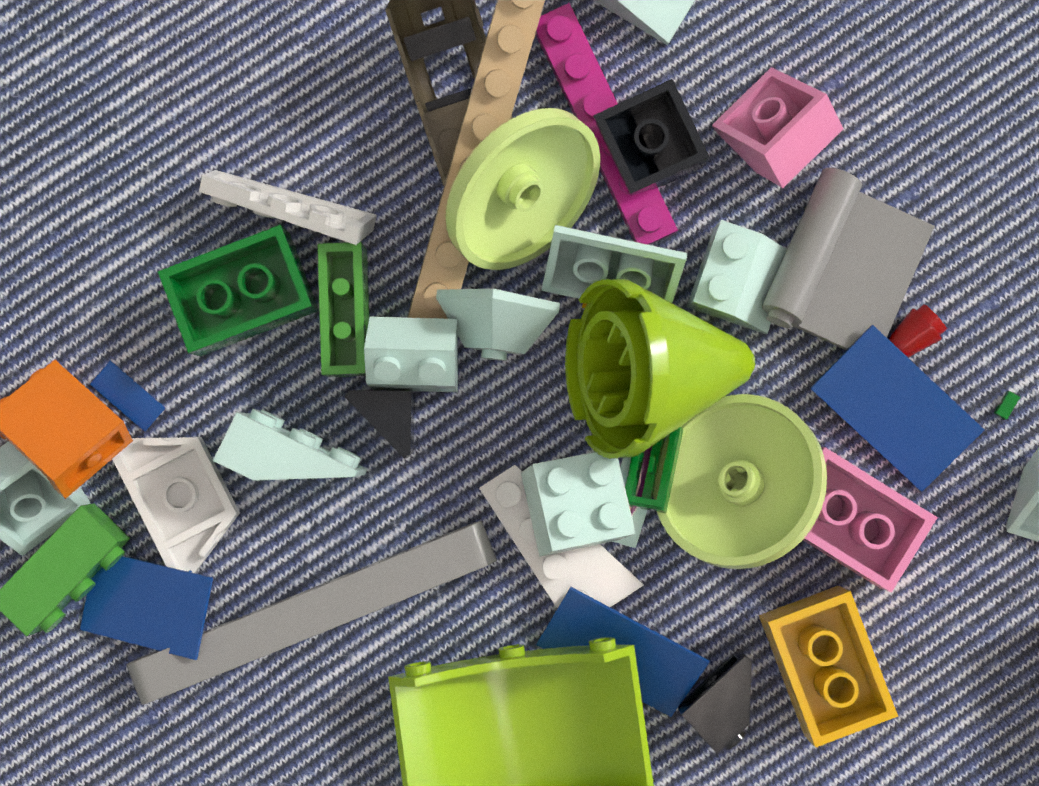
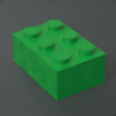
(238, 291)

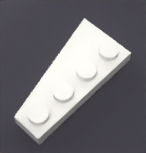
(296, 208)
(585, 569)

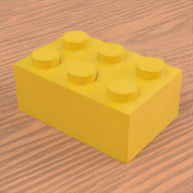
(828, 666)

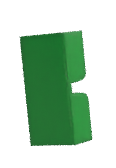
(1007, 405)

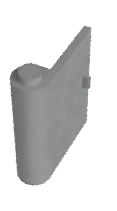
(846, 263)

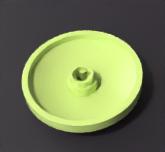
(520, 186)
(744, 483)

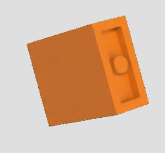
(62, 427)

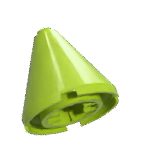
(645, 367)

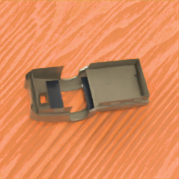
(414, 41)

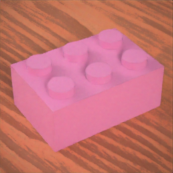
(867, 524)

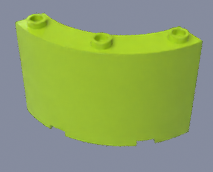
(524, 719)

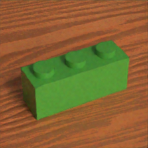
(343, 308)
(62, 570)

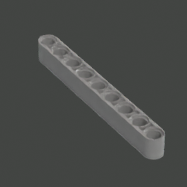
(315, 611)

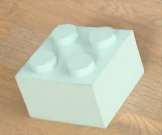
(577, 502)

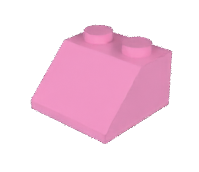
(779, 126)

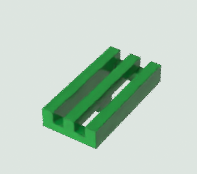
(646, 501)

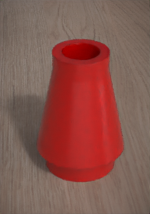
(918, 331)

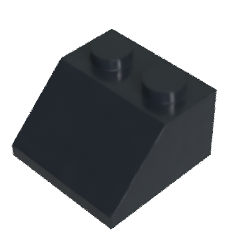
(652, 138)

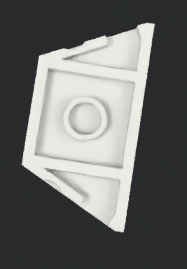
(178, 497)

